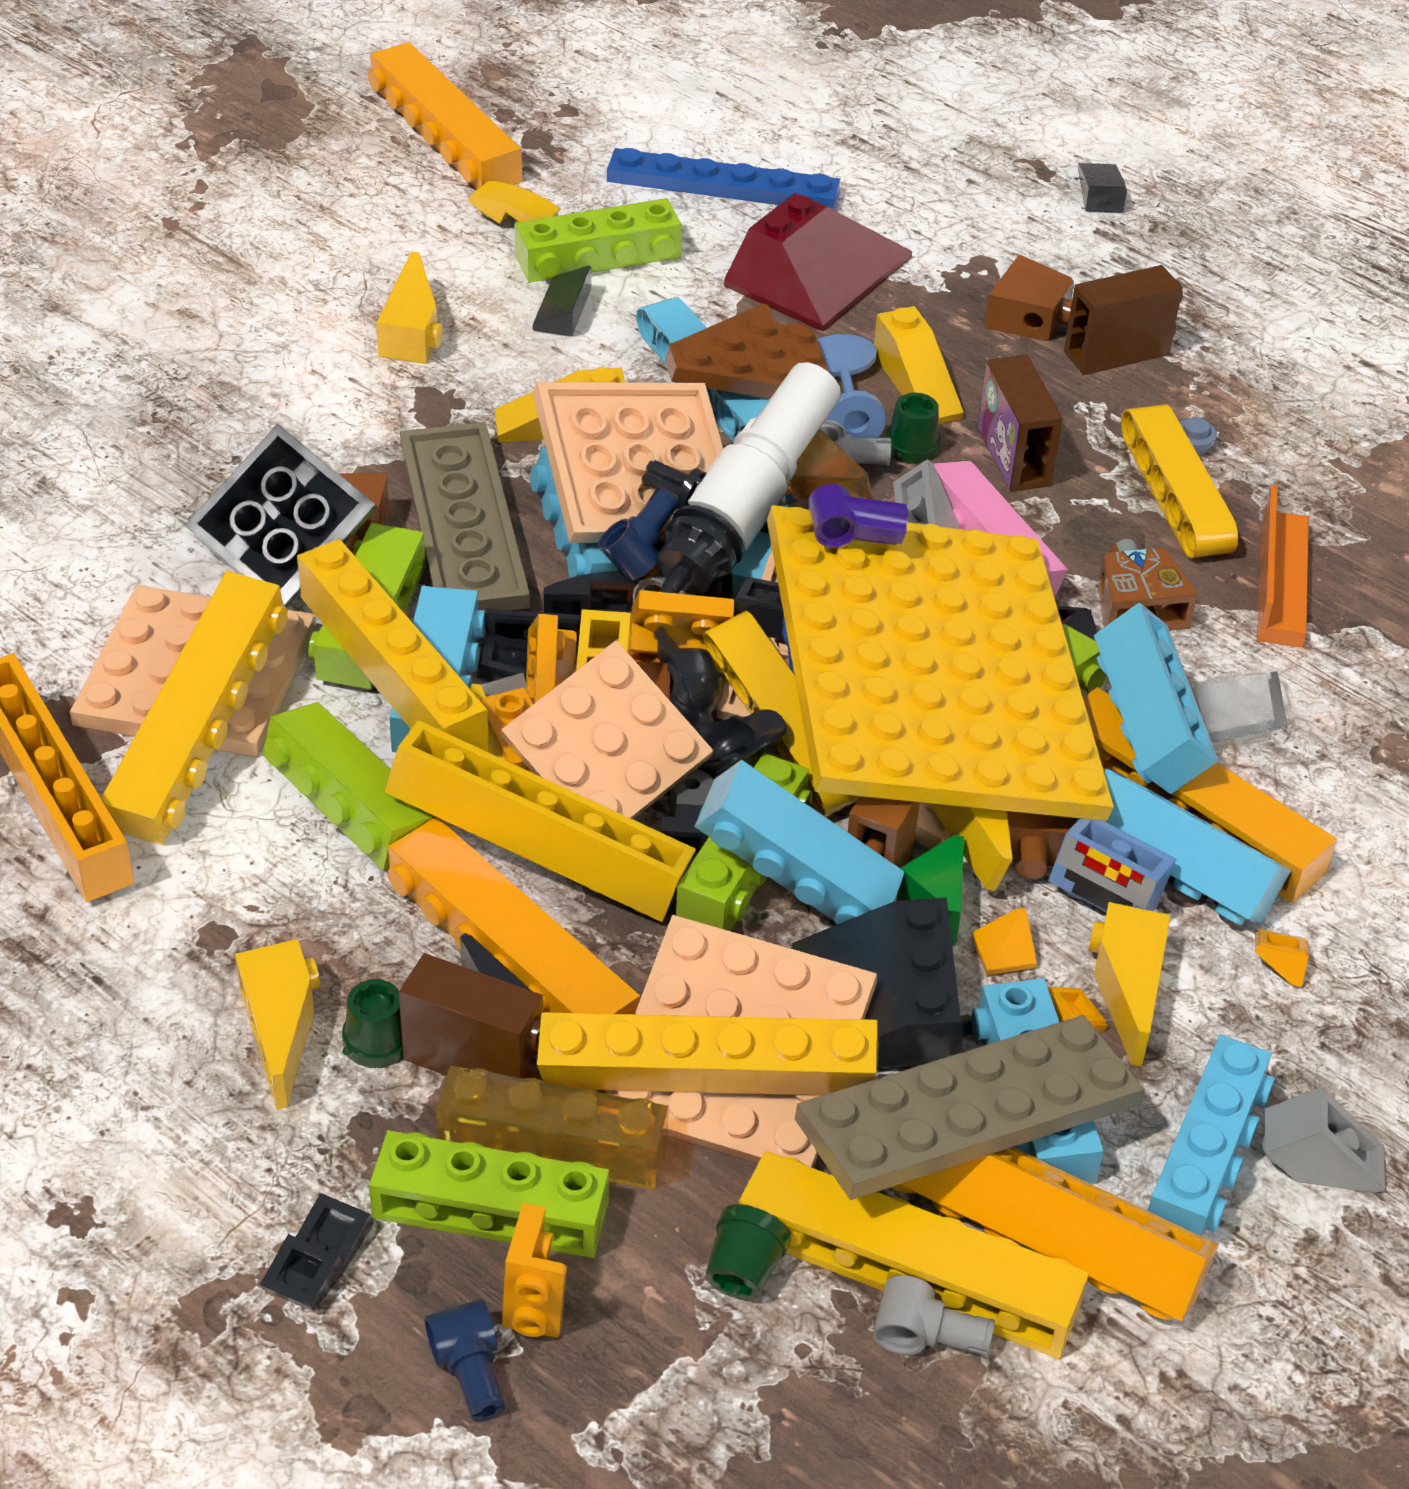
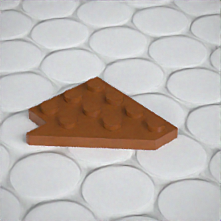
(743, 354)

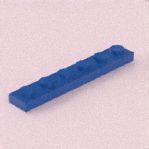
(718, 178)

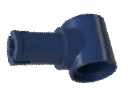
(633, 540)
(465, 1343)

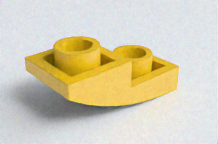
(501, 199)

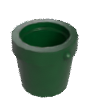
(915, 429)
(373, 1025)
(746, 1251)

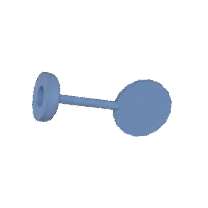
(856, 410)

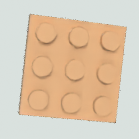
(608, 735)

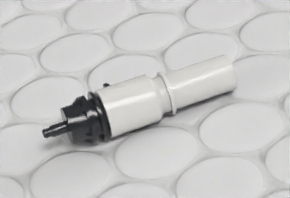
(732, 499)

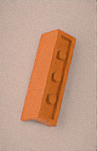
(1282, 576)

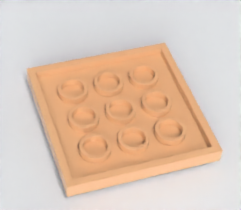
(605, 437)
(145, 650)
(735, 975)

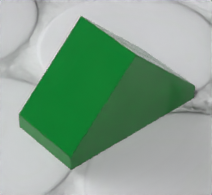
(937, 875)

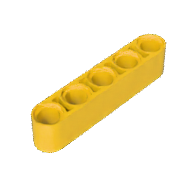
(1179, 481)
(766, 682)

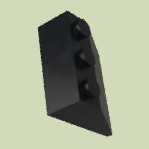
(278, 508)
(916, 976)

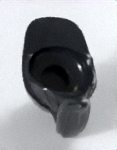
(694, 678)
(740, 739)

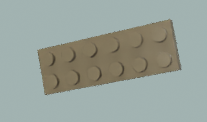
(464, 514)
(967, 1106)

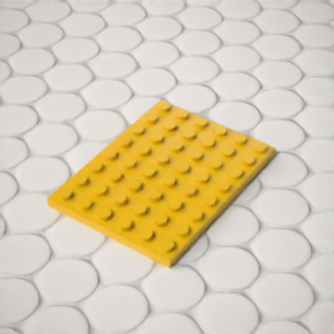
(936, 671)

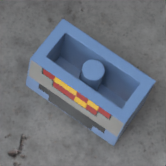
(1110, 866)

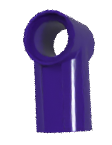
(844, 518)

